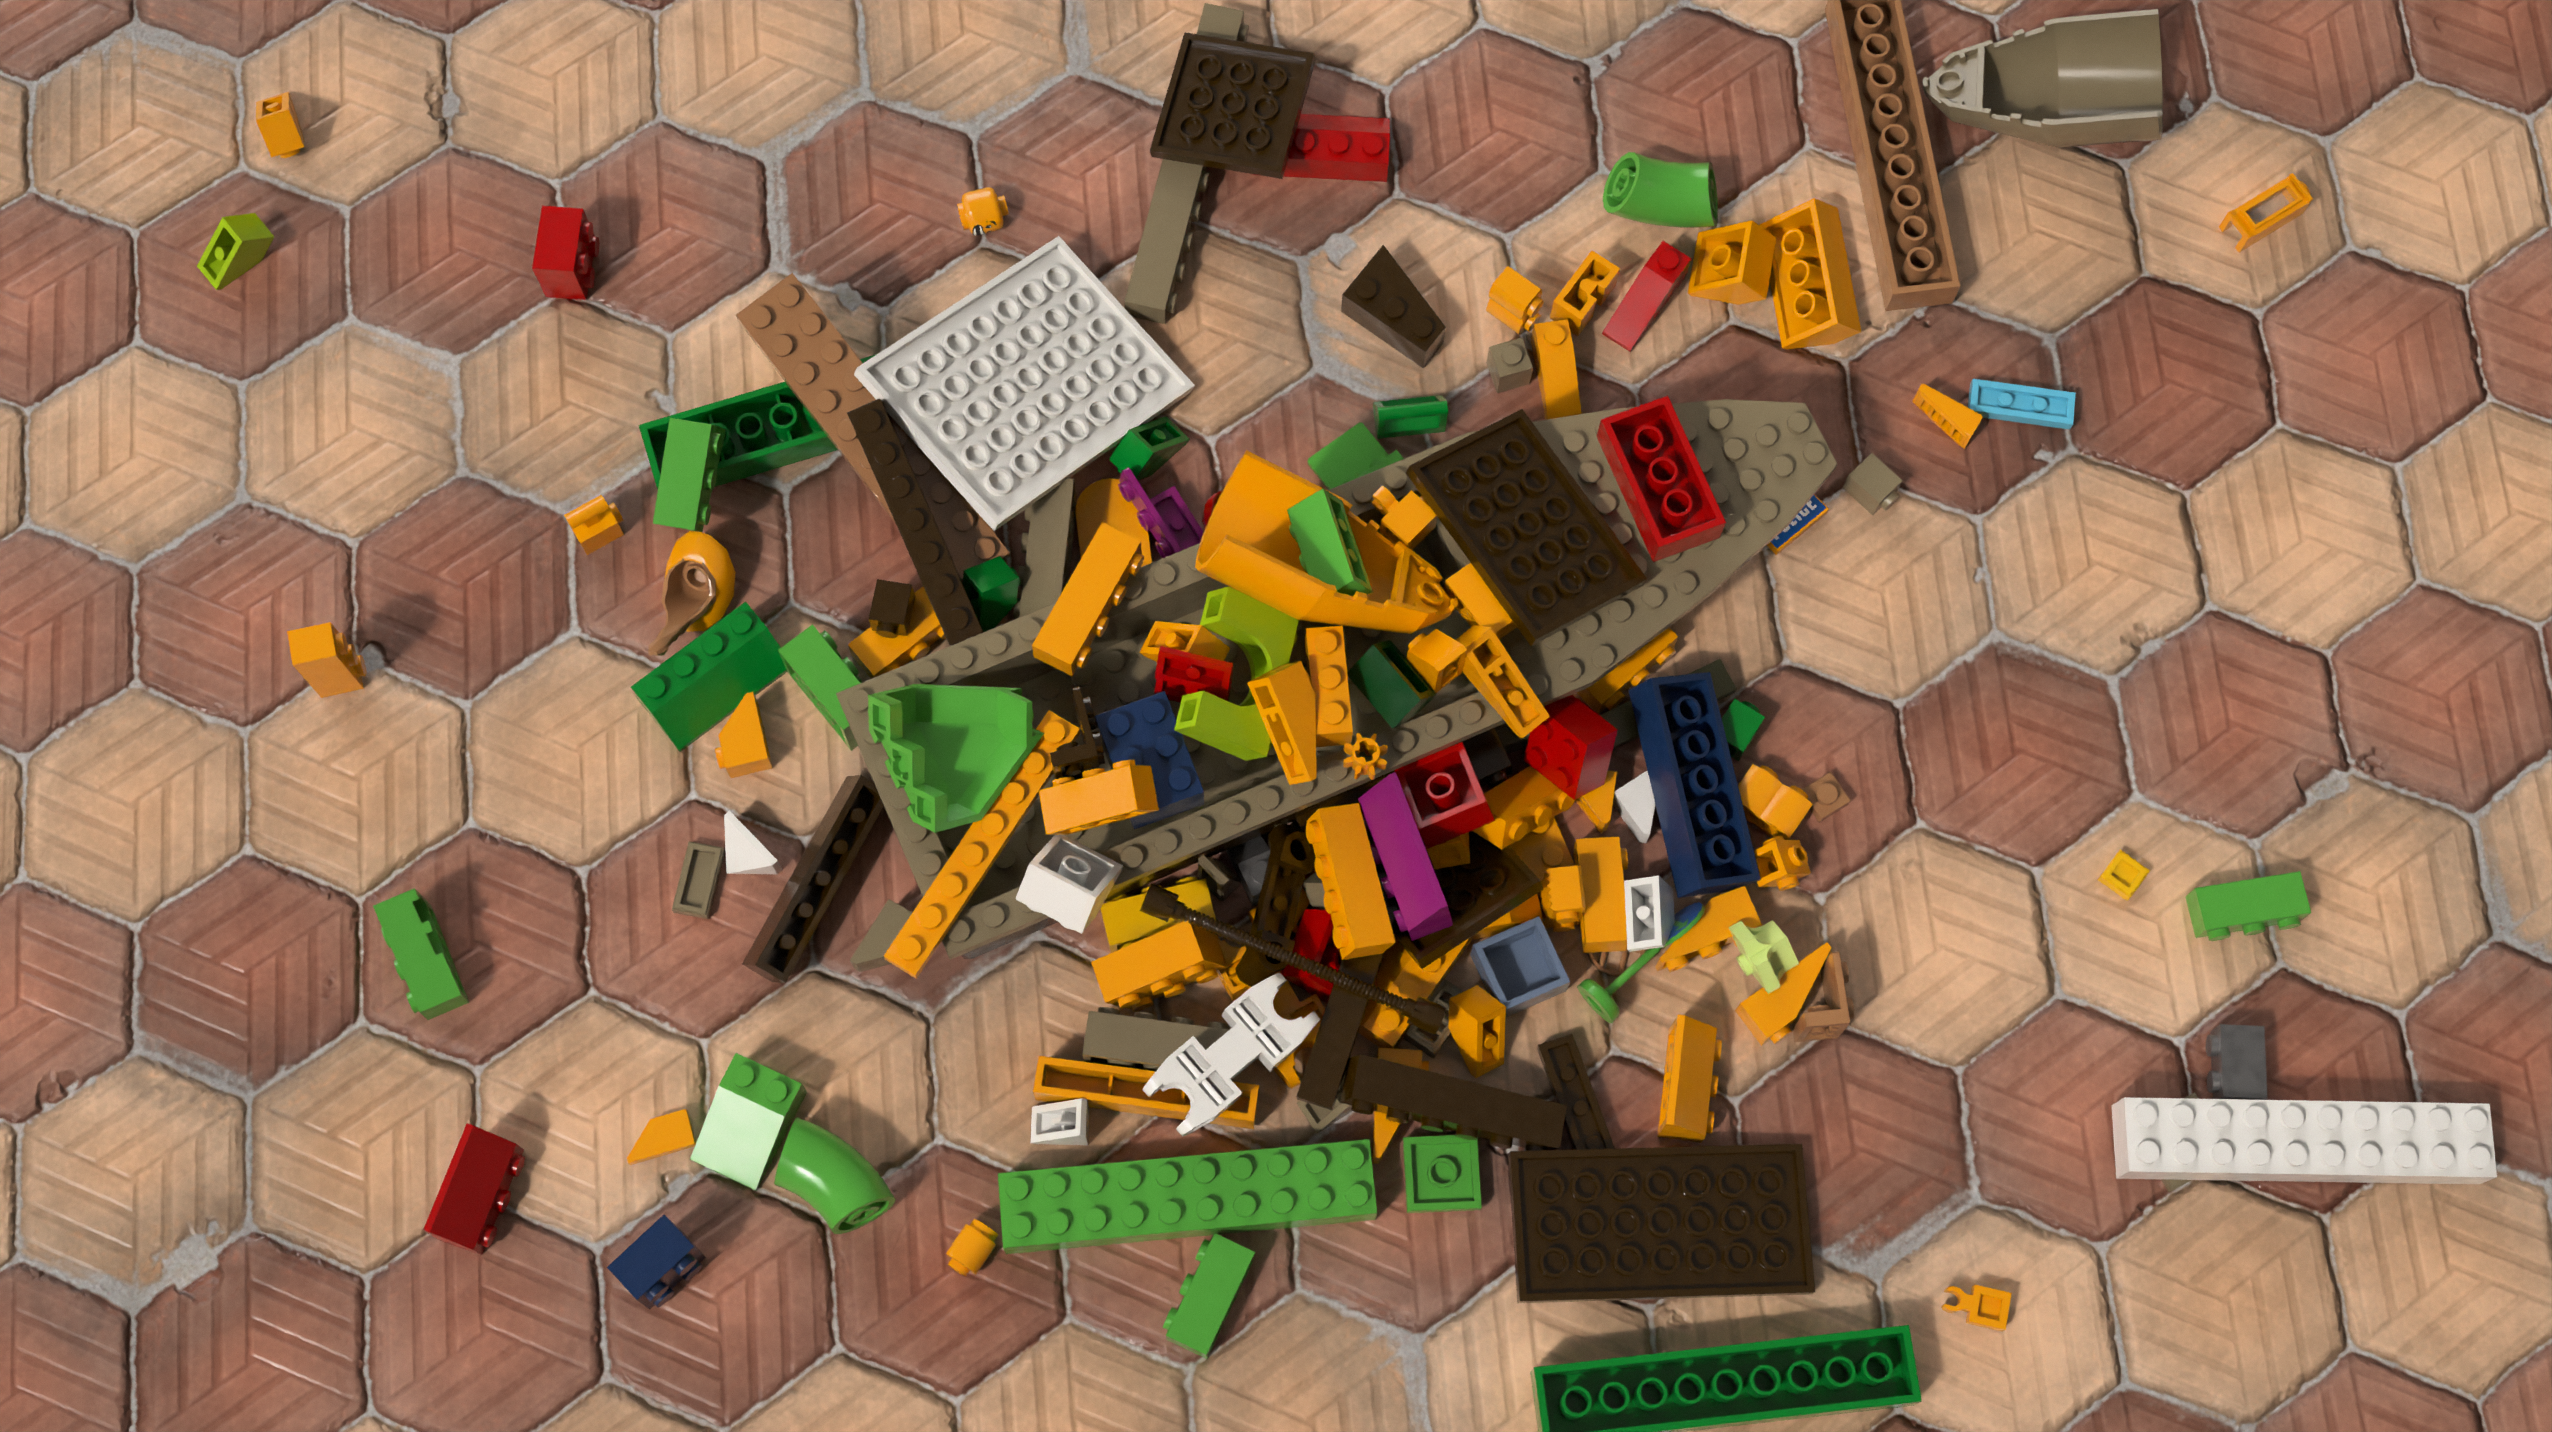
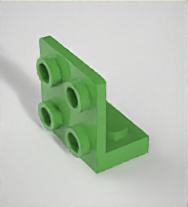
(1350, 457)

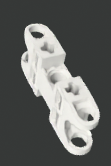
(1209, 1073)

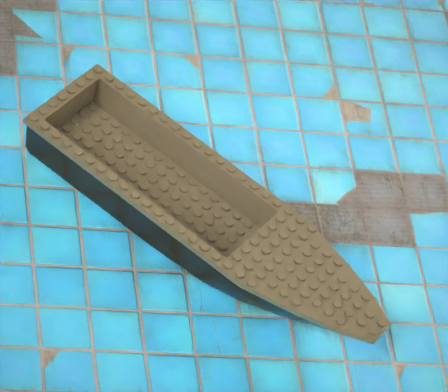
(1760, 467)

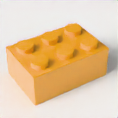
(1159, 966)

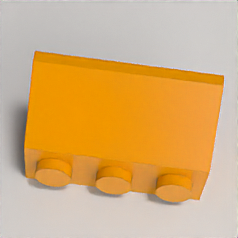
(1689, 1080)

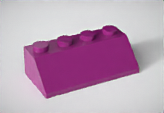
(1404, 859)

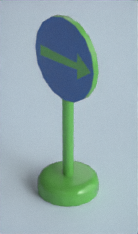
(1601, 999)

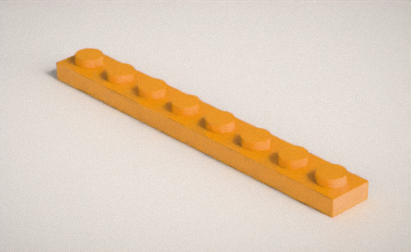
(977, 852)

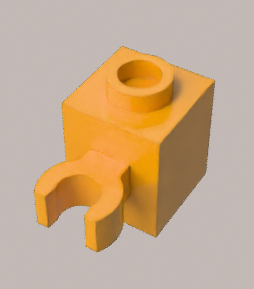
(1404, 520)

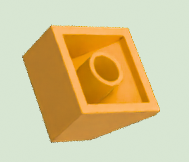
(1732, 263)

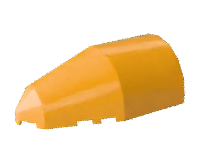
(1254, 552)

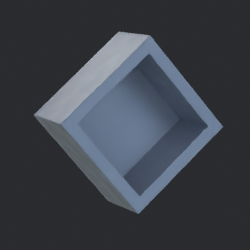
(1520, 966)

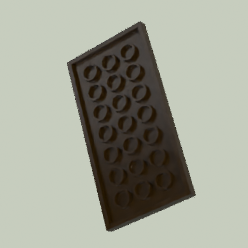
(1660, 1223)

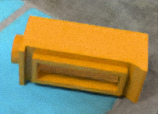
(2268, 211)

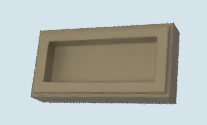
(698, 880)

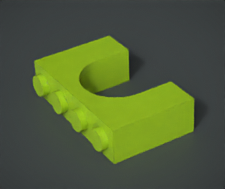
(1267, 642)

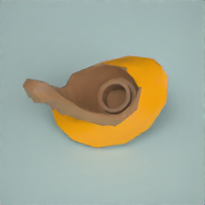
(695, 588)

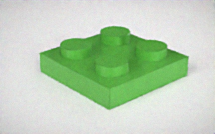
(1441, 1174)

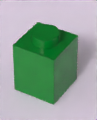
(1740, 726)

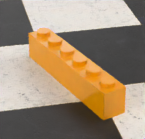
(1121, 1090)

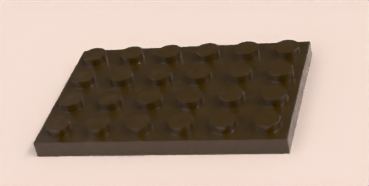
(1526, 526)

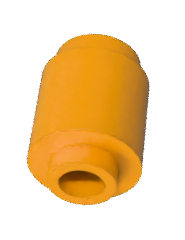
(971, 1248)

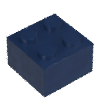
(657, 1263)

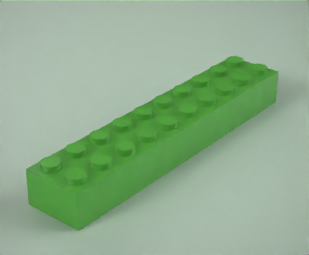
(1187, 1196)

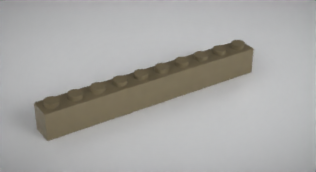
(1175, 206)

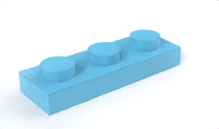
(2022, 403)

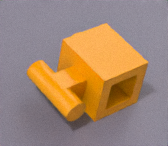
(595, 524)

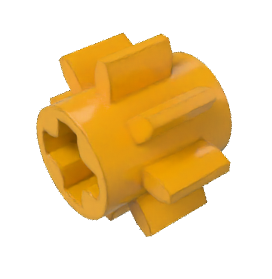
(1358, 763)

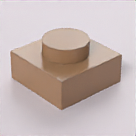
(1826, 797)

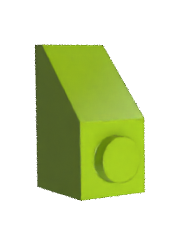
(234, 249)

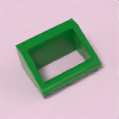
(1410, 416)

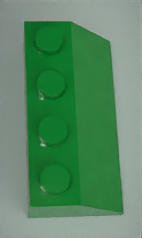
(711, 676)

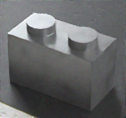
(2237, 1062)

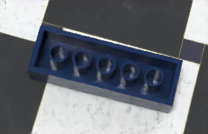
(1694, 784)

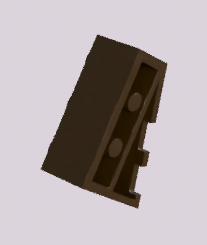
(1394, 309)

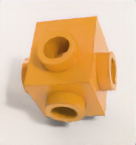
(1781, 863)

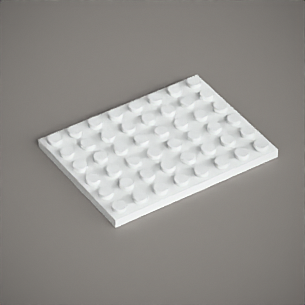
(1024, 382)

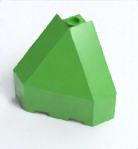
(952, 747)

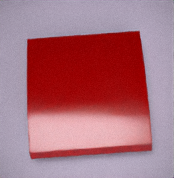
(1188, 673)

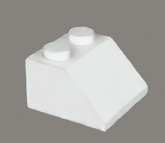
(1068, 882)

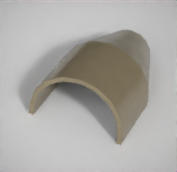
(2060, 83)

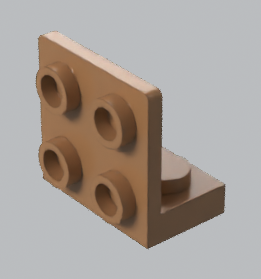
(1831, 1019)

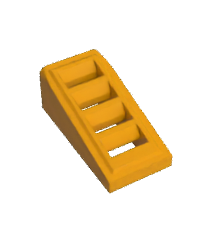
(1951, 416)

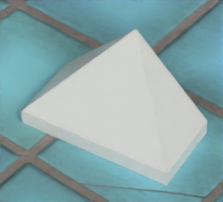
(745, 851)

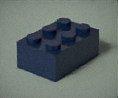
(1147, 735)

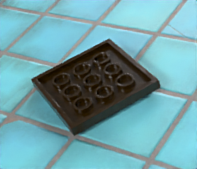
(1233, 105)
(1475, 897)

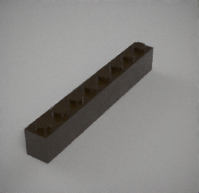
(915, 522)

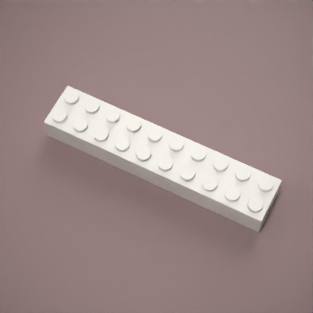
(2303, 1141)

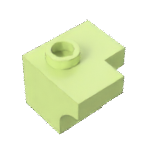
(1764, 953)

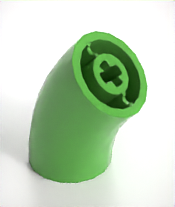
(1662, 192)
(832, 1178)

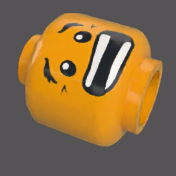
(982, 211)

